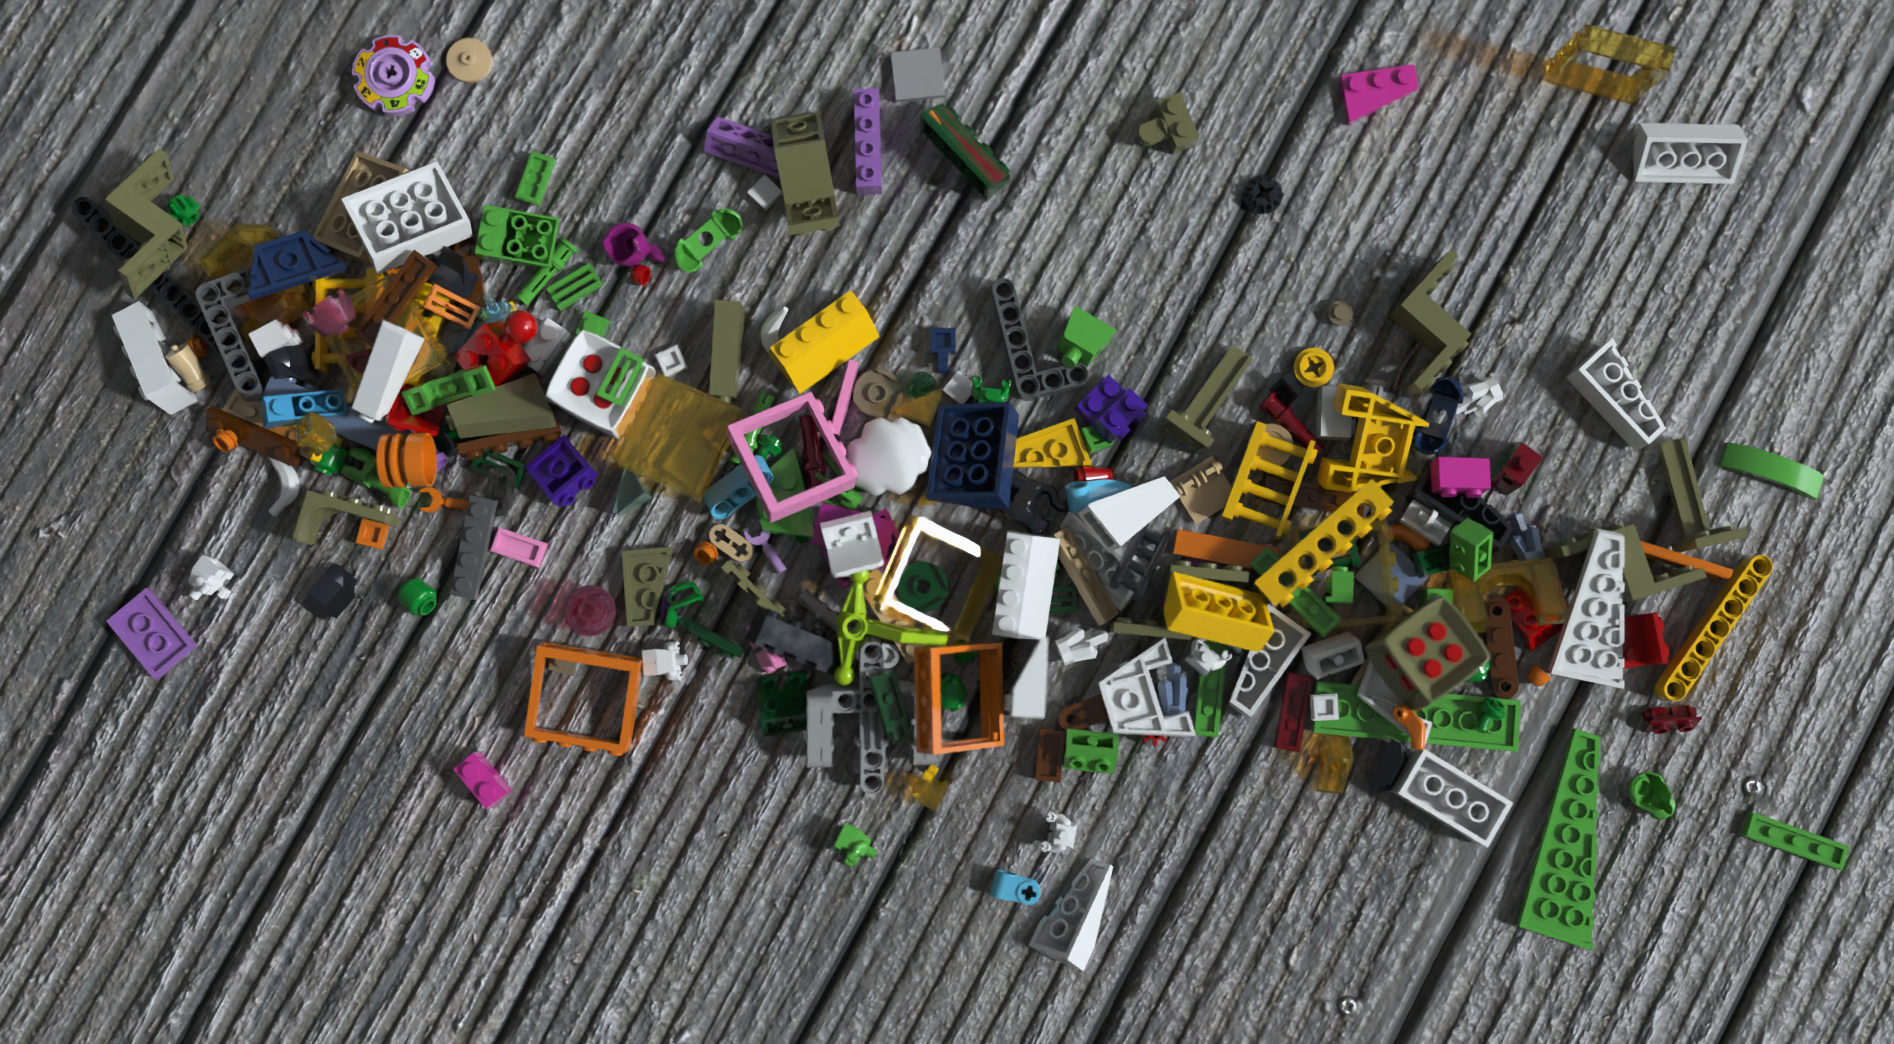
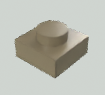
(563, 667)

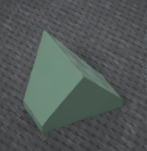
(630, 494)

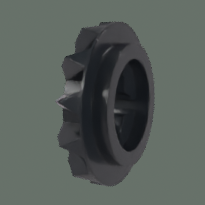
(1261, 205)

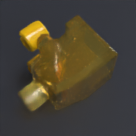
(318, 434)
(928, 789)

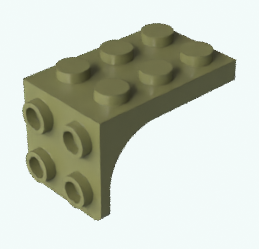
(318, 507)

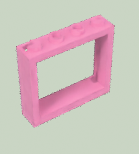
(779, 510)

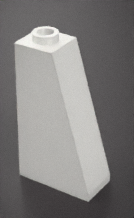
(386, 371)
(1125, 513)

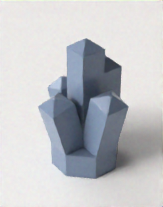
(1524, 539)
(1172, 691)

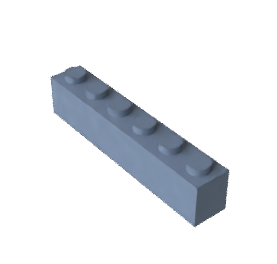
(347, 425)

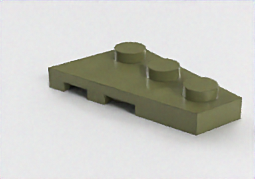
(644, 582)
(756, 590)

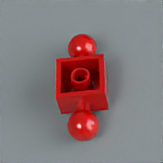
(499, 347)

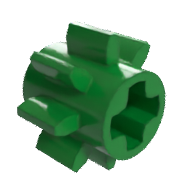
(184, 209)

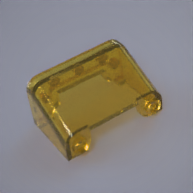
(234, 254)

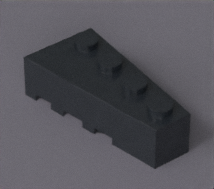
(1459, 507)
(794, 641)

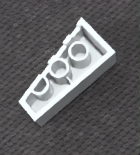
(147, 353)
(1265, 667)

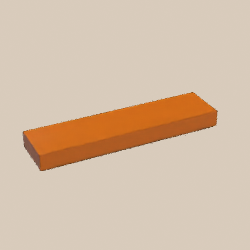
(1217, 549)
(1681, 560)

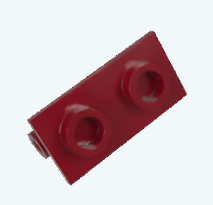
(1681, 718)

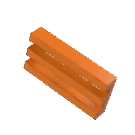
(431, 297)

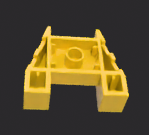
(1379, 442)

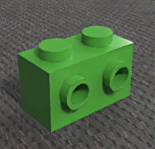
(1470, 549)
(1090, 751)

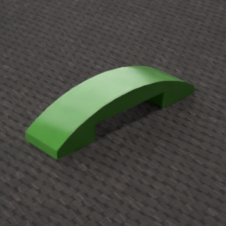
(448, 388)
(1773, 468)

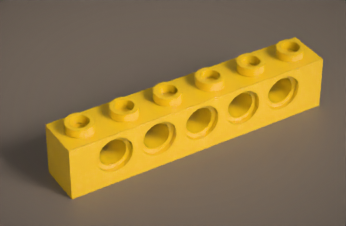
(1368, 495)

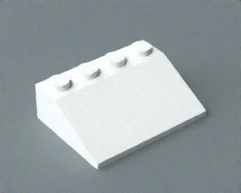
(407, 215)
(1029, 689)

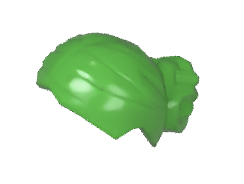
(1652, 794)

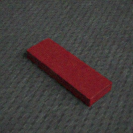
(1293, 712)

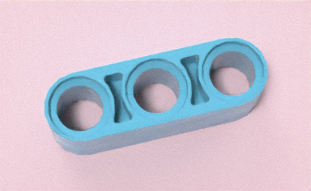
(733, 490)

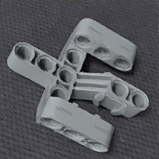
(824, 702)

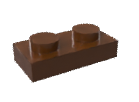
(1050, 755)

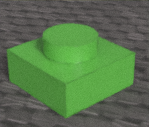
(593, 324)
(1093, 440)

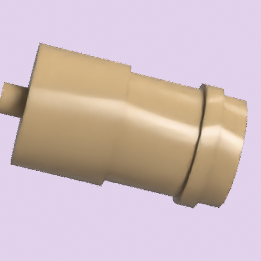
(188, 367)

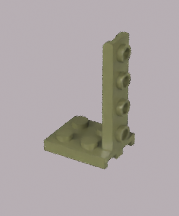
(1190, 425)
(1688, 501)

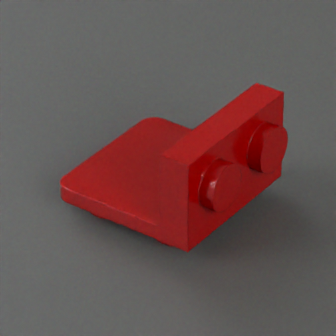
(402, 419)

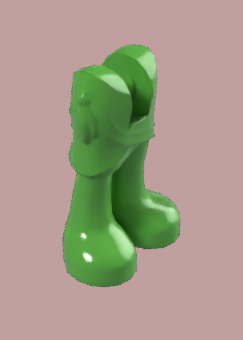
(398, 496)

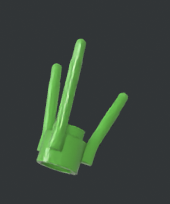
(849, 498)

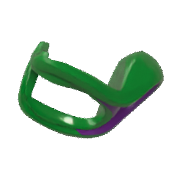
(667, 614)

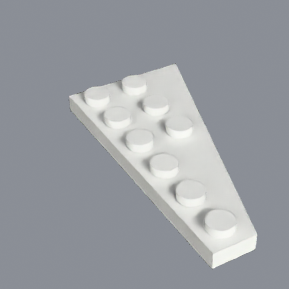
(1594, 626)

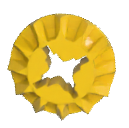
(1315, 356)

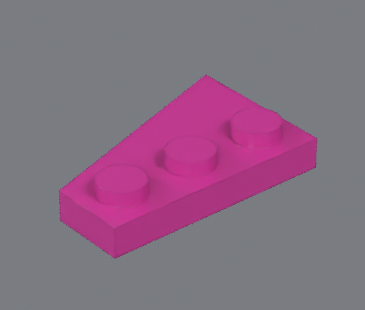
(1374, 89)

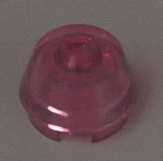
(331, 315)
(589, 610)

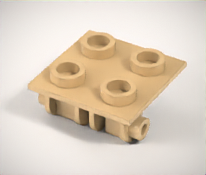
(1203, 489)

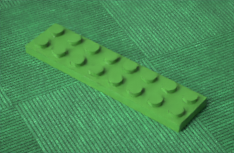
(1451, 716)

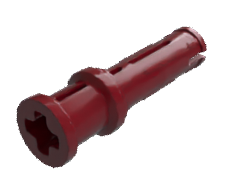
(1284, 416)
(812, 451)

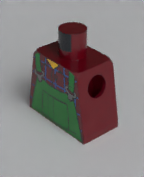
(1517, 466)

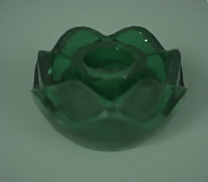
(920, 384)

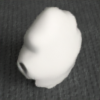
(889, 456)

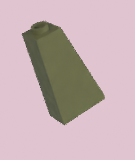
(726, 349)
(507, 409)

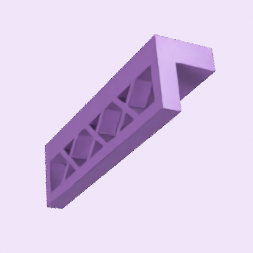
(735, 148)

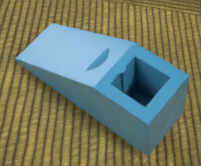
(292, 408)

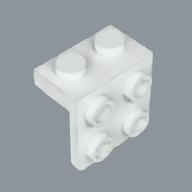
(852, 544)

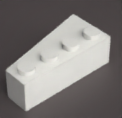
(1617, 396)

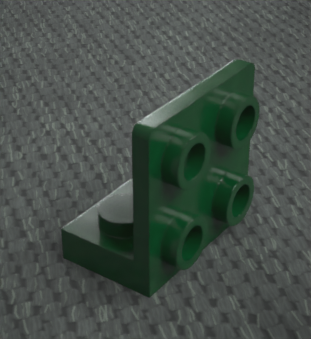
(783, 702)

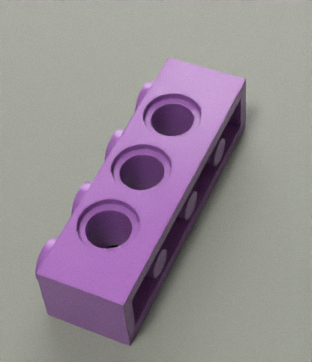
(868, 141)

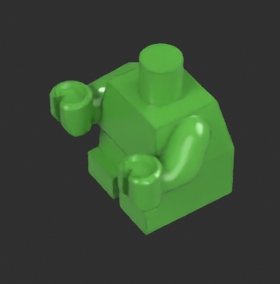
(854, 844)

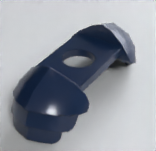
(1447, 396)

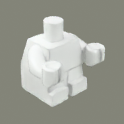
(208, 577)
(1204, 659)
(664, 661)
(1062, 833)

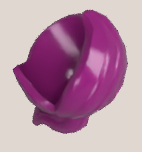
(629, 246)

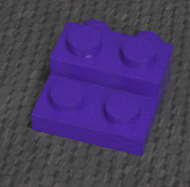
(1111, 409)
(562, 472)

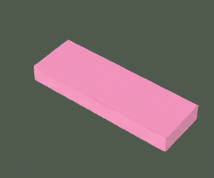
(844, 396)

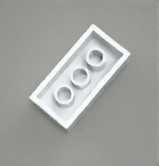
(1451, 797)

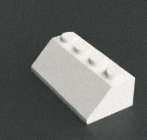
(1688, 153)
(1026, 585)

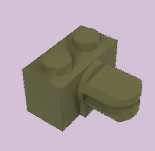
(1170, 125)

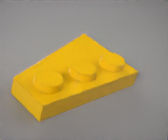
(1052, 447)

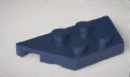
(290, 263)

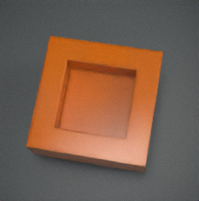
(372, 533)

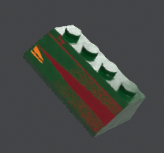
(964, 150)

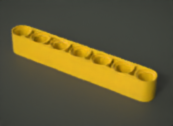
(1724, 623)

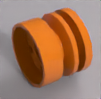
(406, 460)

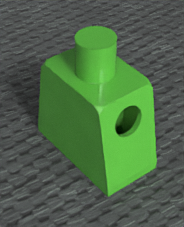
(1083, 338)

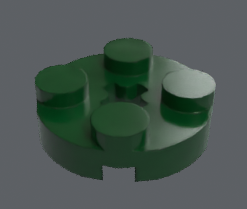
(927, 573)

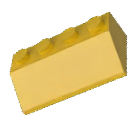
(824, 342)
(1217, 612)

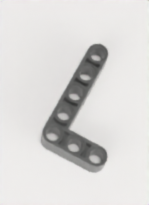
(227, 329)
(1023, 350)

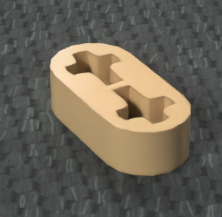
(735, 538)

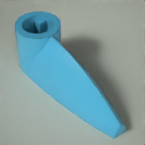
(1083, 493)

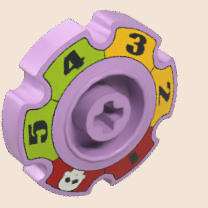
(409, 77)

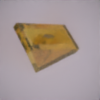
(921, 410)

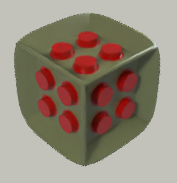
(1427, 653)

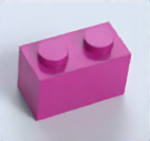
(1460, 476)
(483, 780)

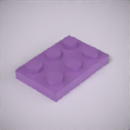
(152, 633)

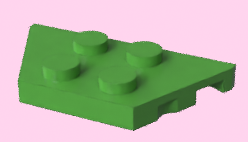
(786, 483)

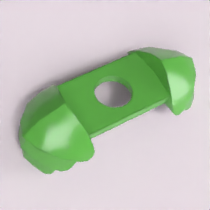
(721, 224)

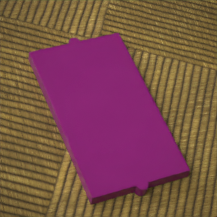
(829, 512)

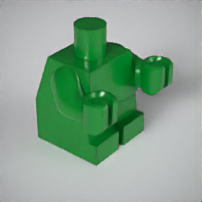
(987, 394)

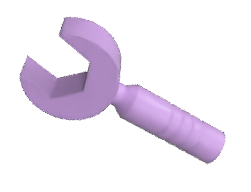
(767, 549)

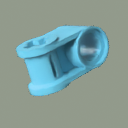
(1009, 887)

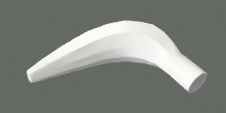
(771, 327)
(289, 486)

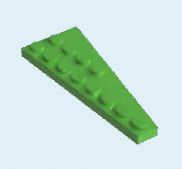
(1562, 875)

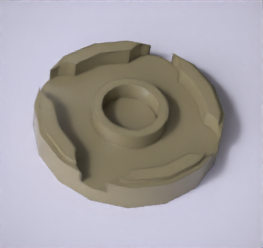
(877, 393)

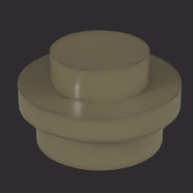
(1340, 313)

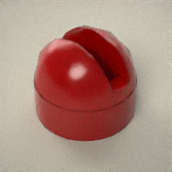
(640, 274)

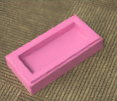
(518, 547)

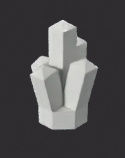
(1480, 396)
(1080, 645)

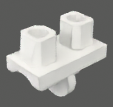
(1425, 522)

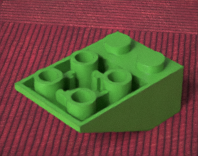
(516, 237)

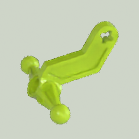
(850, 639)

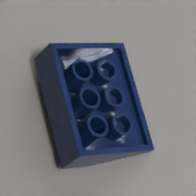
(973, 454)

